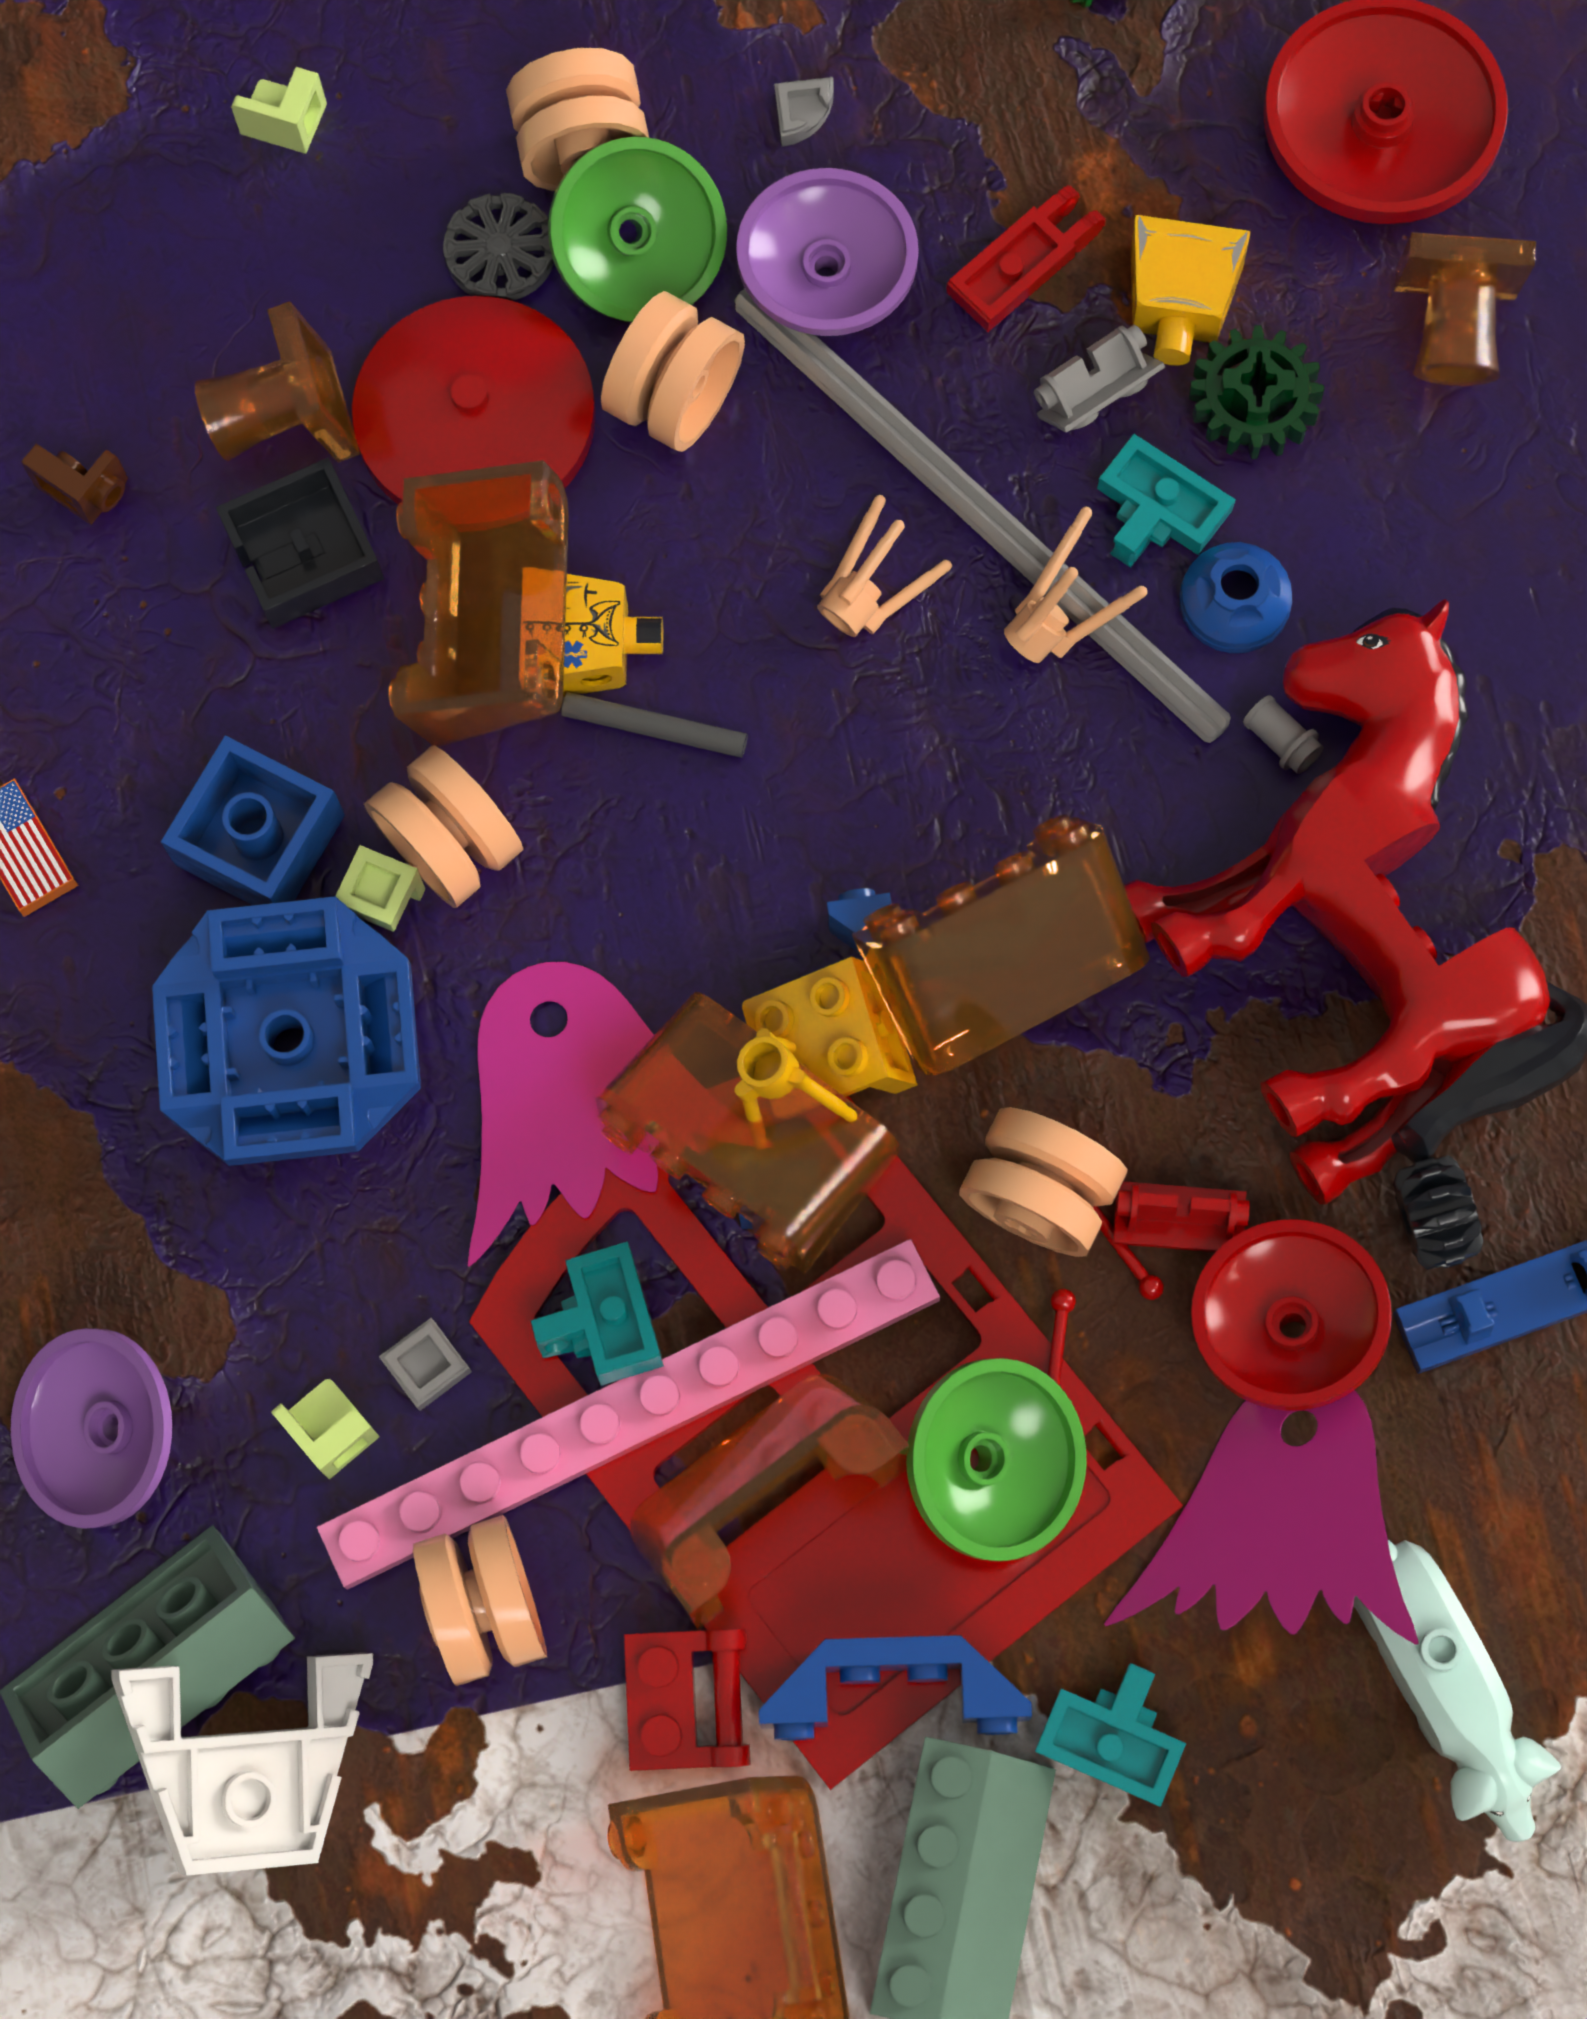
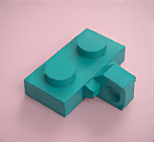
(1160, 501)
(603, 1317)
(1114, 1738)

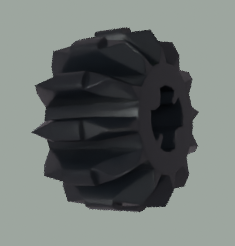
(1438, 1212)

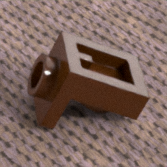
(73, 486)

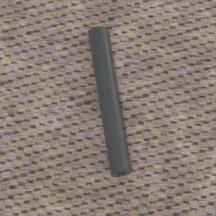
(654, 724)

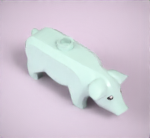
(1459, 1698)

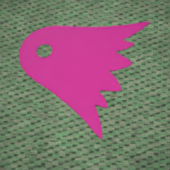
(542, 1096)
(1282, 1525)

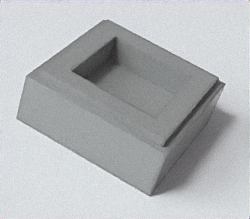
(425, 1364)

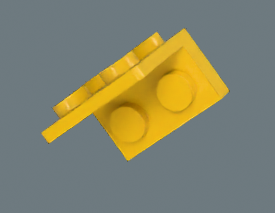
(837, 1028)

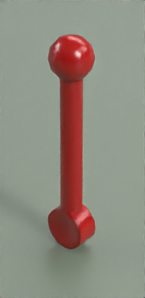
(1149, 1285)
(1062, 1302)

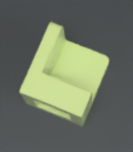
(282, 112)
(379, 887)
(327, 1427)

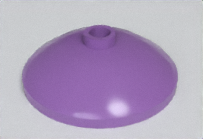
(832, 223)
(91, 1428)

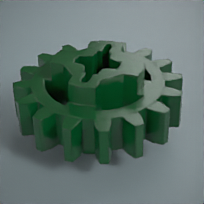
(1281, 383)

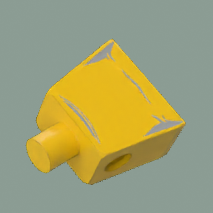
(1183, 282)

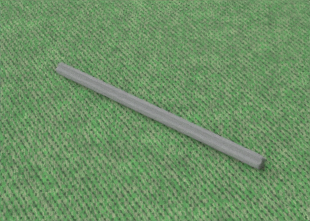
(988, 518)

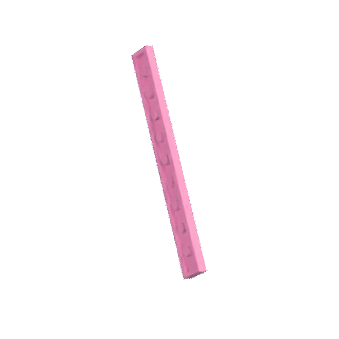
(629, 1413)

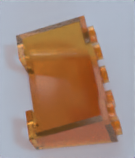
(487, 602)
(1005, 949)
(787, 1173)

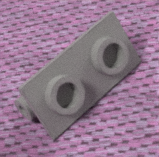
(1075, 396)

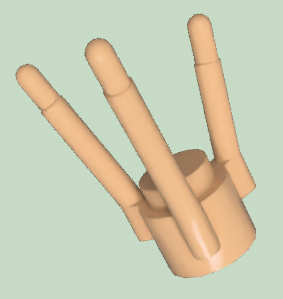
(852, 598)
(1039, 619)

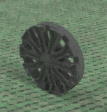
(498, 247)

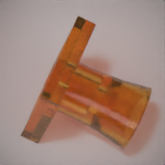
(1462, 288)
(280, 395)

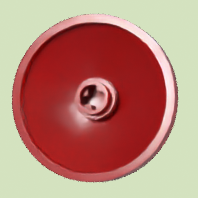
(1385, 110)
(471, 391)

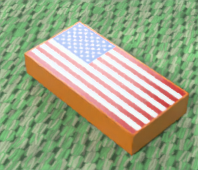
(28, 858)

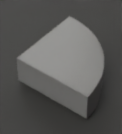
(802, 108)

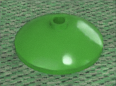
(675, 217)
(1026, 1467)

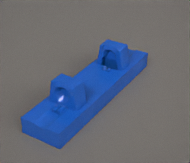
(1493, 1309)

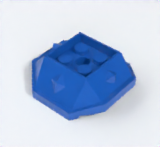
(274, 971)

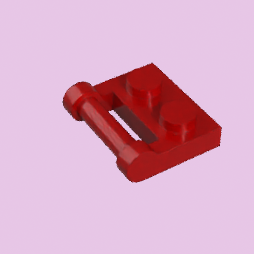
(664, 1700)

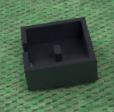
(300, 542)

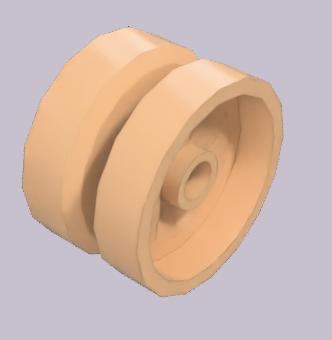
(571, 106)
(672, 371)
(445, 822)
(1043, 1181)
(469, 1603)

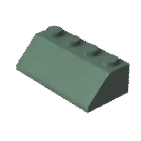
(188, 1613)
(963, 1885)

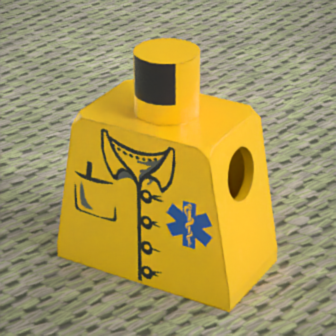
(602, 635)

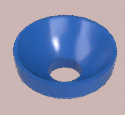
(1232, 623)

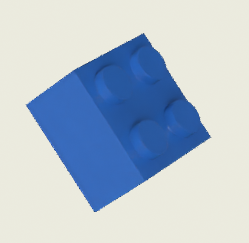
(253, 826)

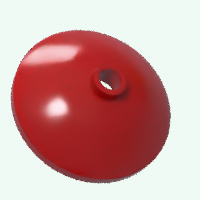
(1285, 1276)

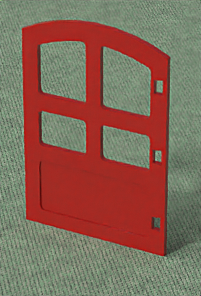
(845, 1551)

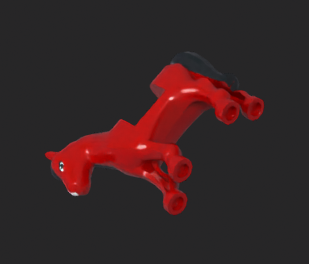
(1460, 1032)

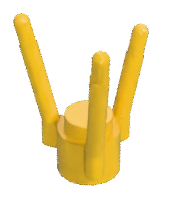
(772, 1072)

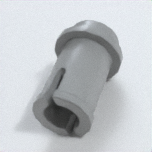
(1284, 735)

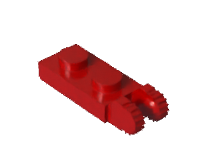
(1022, 259)

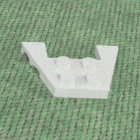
(244, 1794)

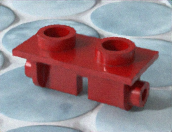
(1178, 1216)

